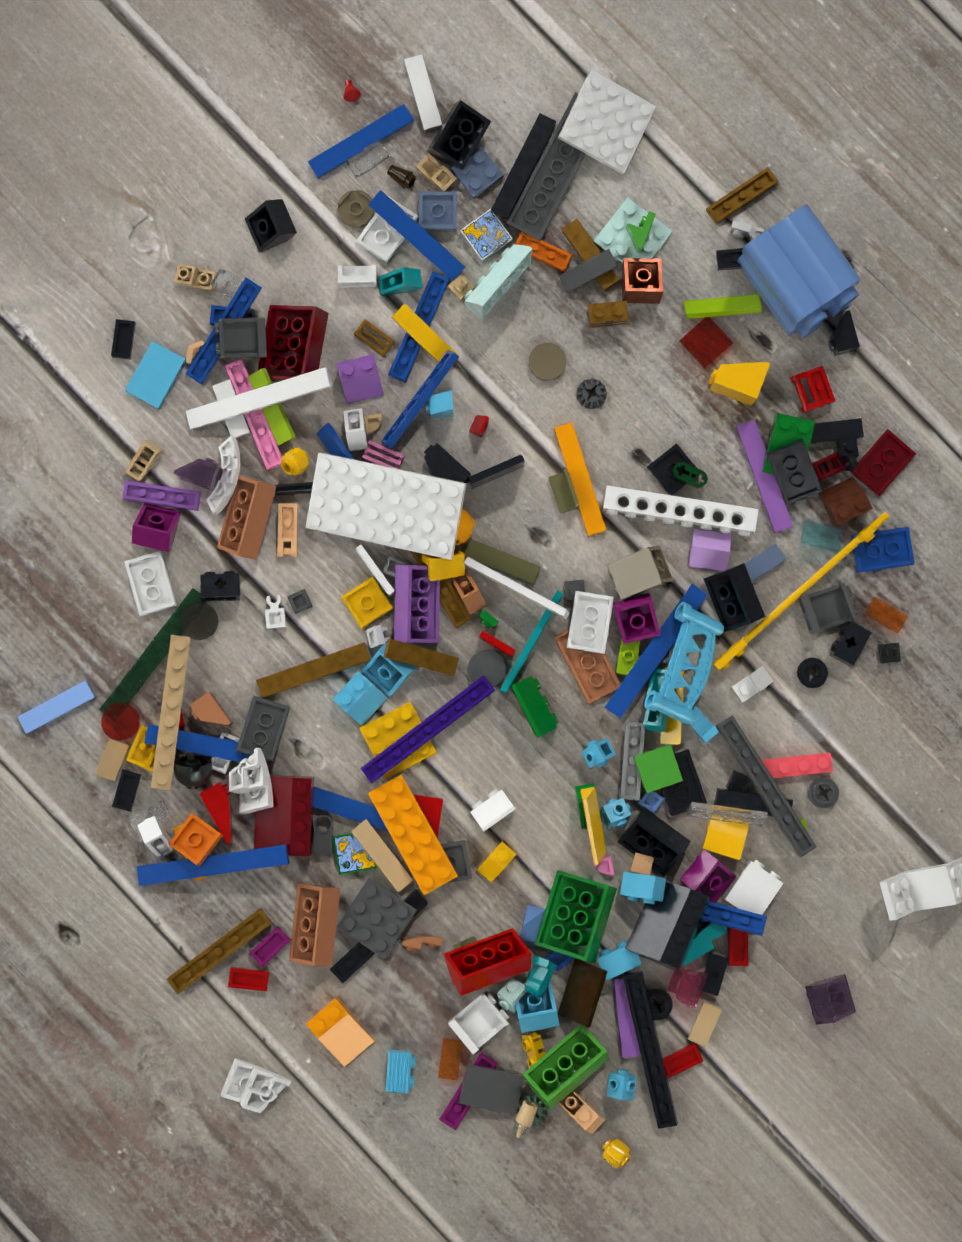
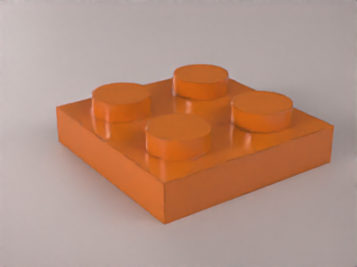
(195, 839)

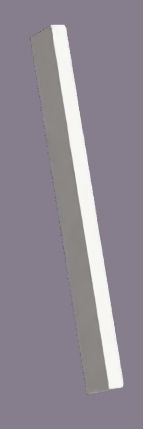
(259, 398)

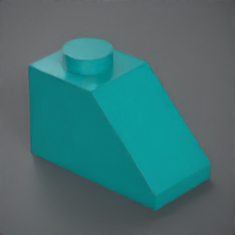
(400, 281)

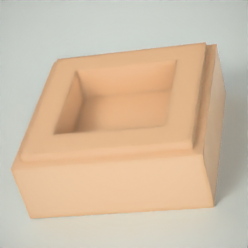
(641, 865)

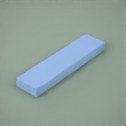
(56, 707)

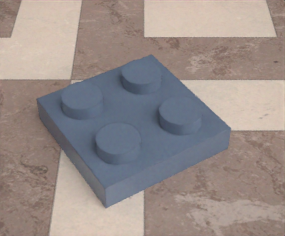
(478, 173)
(438, 210)

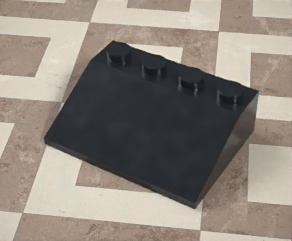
(669, 927)

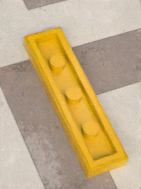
(421, 332)

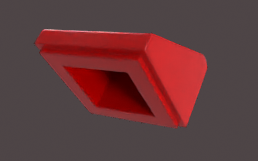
(479, 425)

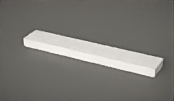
(517, 588)

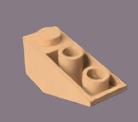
(582, 1112)

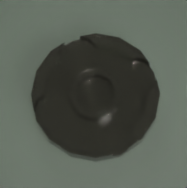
(199, 620)

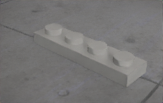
(632, 746)

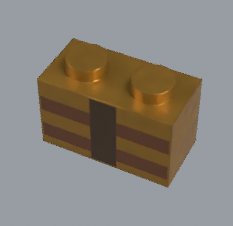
(608, 314)

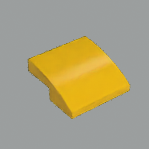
(140, 752)
(725, 838)

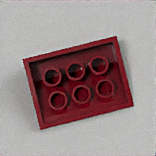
(293, 340)
(289, 818)

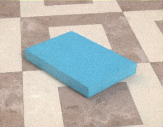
(155, 375)

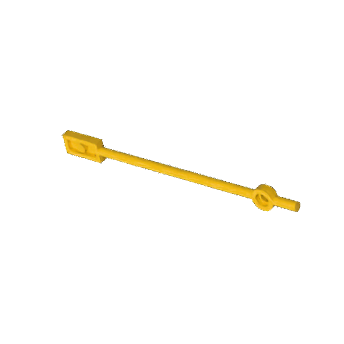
(738, 647)

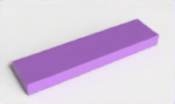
(161, 495)
(627, 1032)

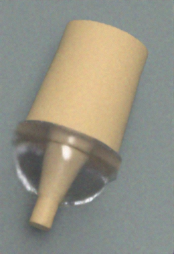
(525, 1118)

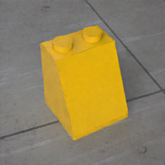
(739, 380)

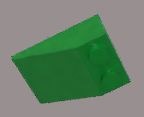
(785, 431)

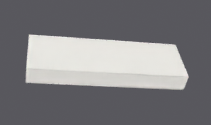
(237, 425)
(375, 570)

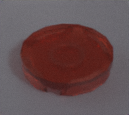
(120, 721)

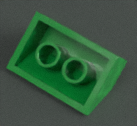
(534, 706)

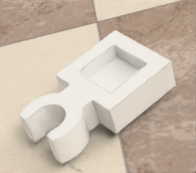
(275, 616)

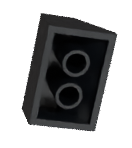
(459, 135)
(739, 602)
(654, 838)

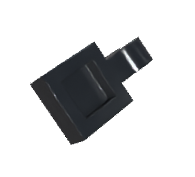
(848, 450)

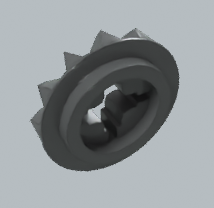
(593, 402)
(832, 794)

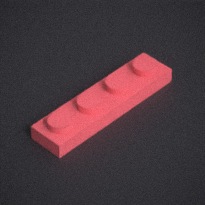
(799, 765)

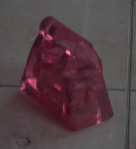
(689, 988)

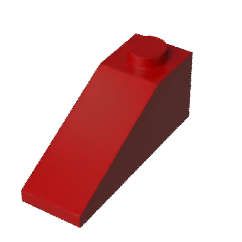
(219, 806)

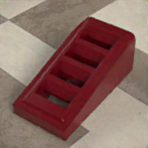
(820, 471)

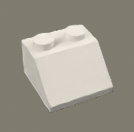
(492, 810)

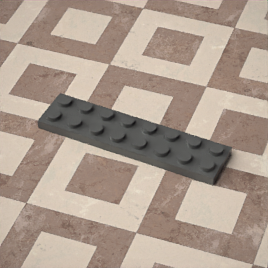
(547, 184)

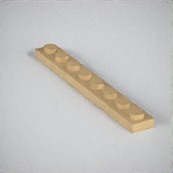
(170, 713)

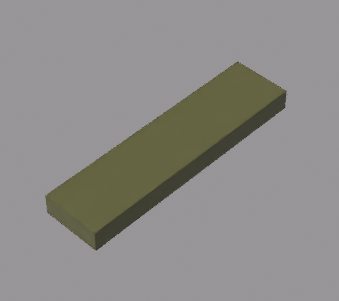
(502, 561)

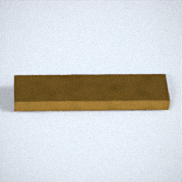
(742, 195)
(586, 250)
(421, 657)

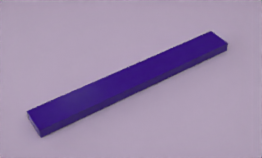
(427, 729)

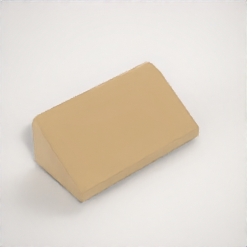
(112, 759)

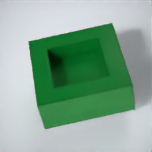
(487, 620)

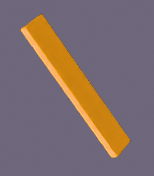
(580, 479)

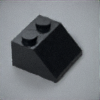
(270, 224)

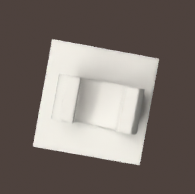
(376, 636)

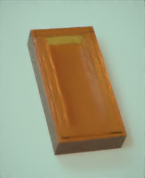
(886, 614)
(450, 1059)

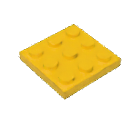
(391, 727)

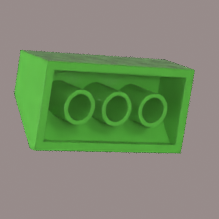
(566, 1066)

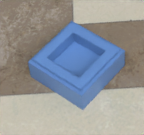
(651, 801)

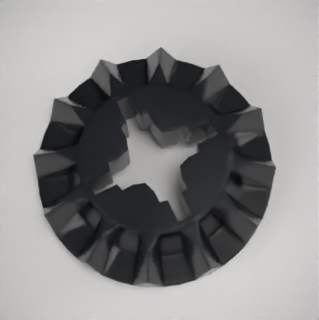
(820, 669)
(665, 1007)

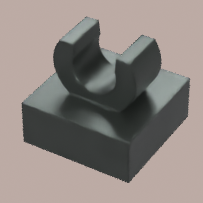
(889, 653)

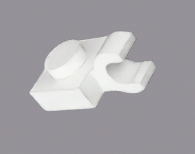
(743, 230)

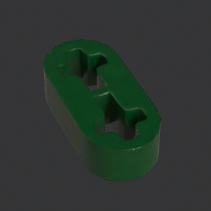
(692, 471)

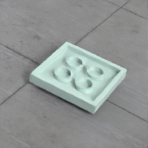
(616, 238)

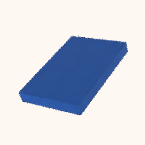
(886, 550)

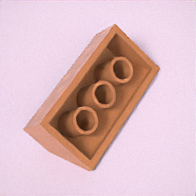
(246, 517)
(314, 925)

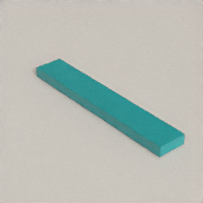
(529, 645)

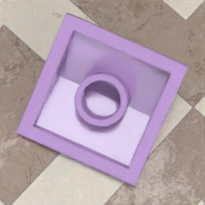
(710, 550)

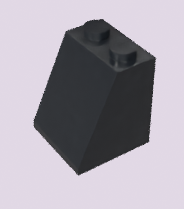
(443, 465)

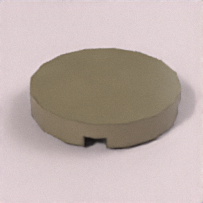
(354, 209)
(547, 361)

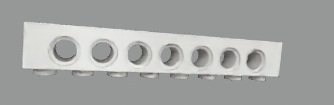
(747, 515)

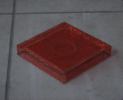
(706, 342)

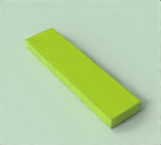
(722, 306)
(275, 413)

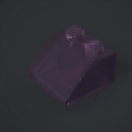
(200, 473)
(830, 999)

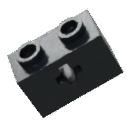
(230, 586)
(858, 637)

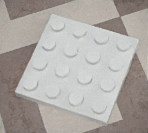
(606, 122)

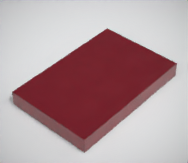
(883, 462)

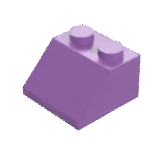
(360, 378)

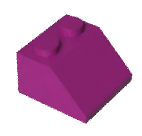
(155, 527)
(636, 618)
(708, 876)

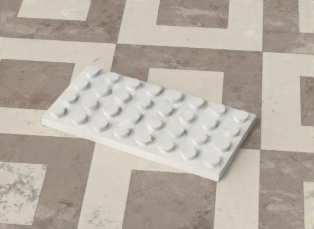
(385, 505)

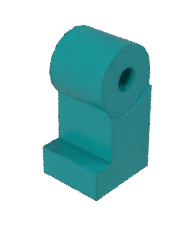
(539, 976)

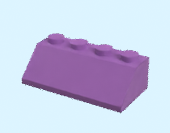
(416, 605)

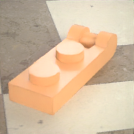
(287, 529)

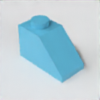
(440, 405)

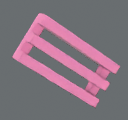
(372, 444)

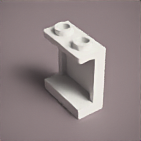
(754, 888)
(479, 1022)

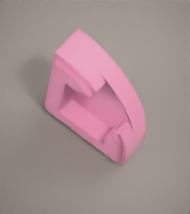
(605, 866)

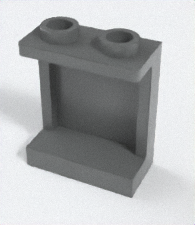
(241, 337)
(828, 608)

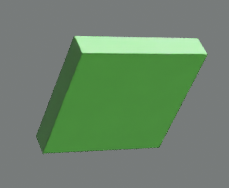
(658, 768)

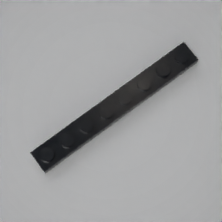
(650, 1050)

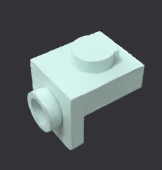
(511, 994)

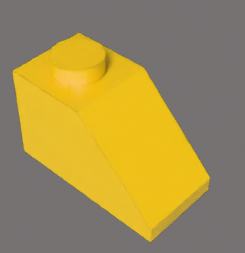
(496, 861)

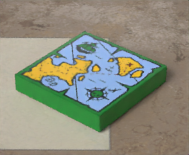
(351, 855)

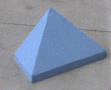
(531, 925)

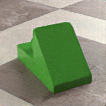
(639, 235)

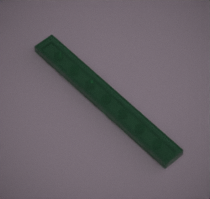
(151, 656)

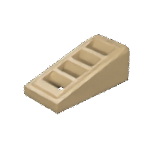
(138, 456)

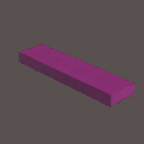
(454, 1111)

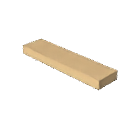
(381, 855)

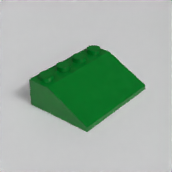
(576, 916)

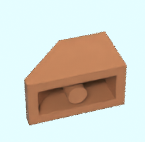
(468, 592)
(209, 710)

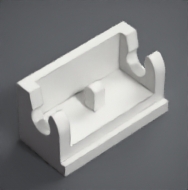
(357, 276)

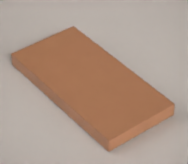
(590, 670)

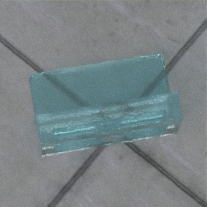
(821, 536)

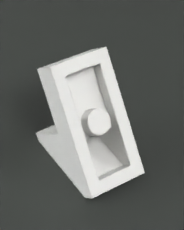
(752, 684)

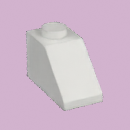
(355, 429)
(155, 837)

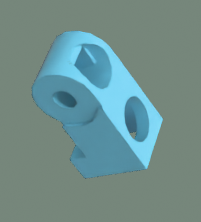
(702, 726)

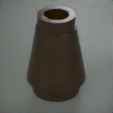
(402, 176)

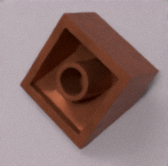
(642, 280)
(845, 501)

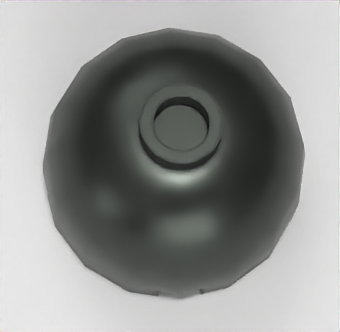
(192, 771)

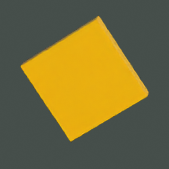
(367, 602)

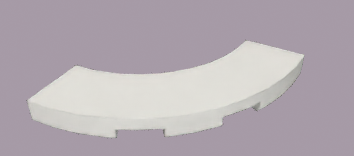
(231, 467)

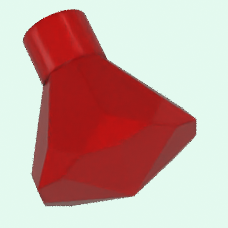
(351, 93)

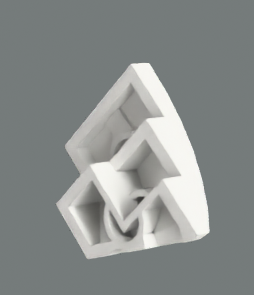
(252, 1085)

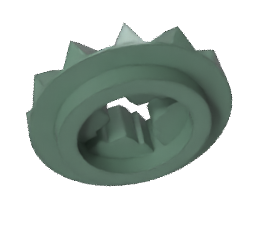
(542, 1110)

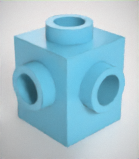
(598, 753)
(615, 813)
(621, 1085)

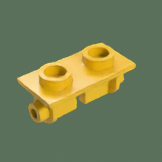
(531, 1044)

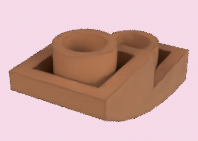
(415, 942)

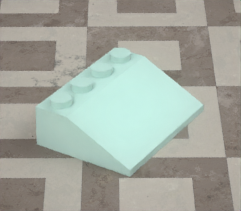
(502, 273)

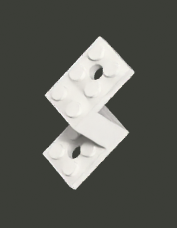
(923, 889)

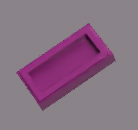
(270, 946)

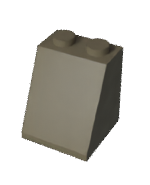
(639, 572)

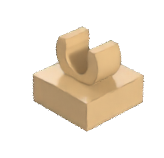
(460, 287)

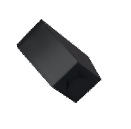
(844, 336)

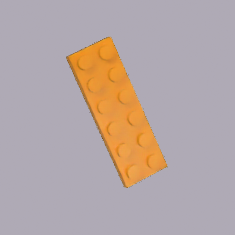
(412, 834)

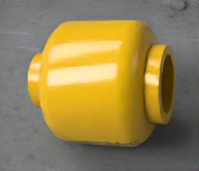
(295, 461)
(616, 1153)

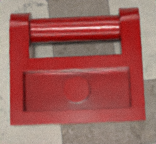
(818, 386)

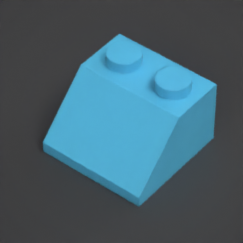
(387, 672)
(360, 698)
(537, 1012)

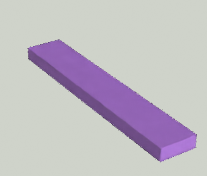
(765, 482)

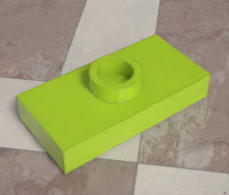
(627, 657)

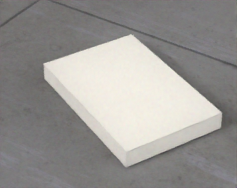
(381, 237)
(150, 583)
(590, 622)

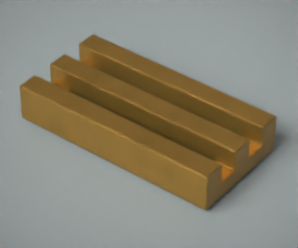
(386, 347)

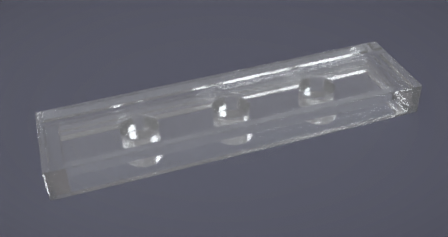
(726, 814)

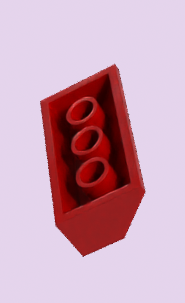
(487, 961)

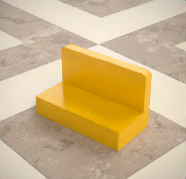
(444, 568)

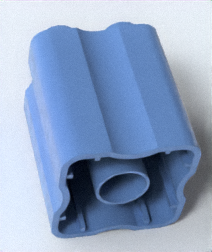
(799, 272)

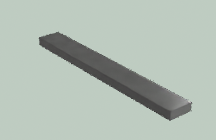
(766, 786)

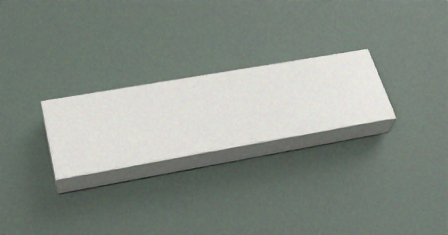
(423, 93)

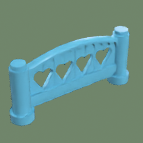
(667, 700)

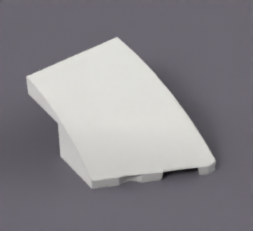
(252, 783)

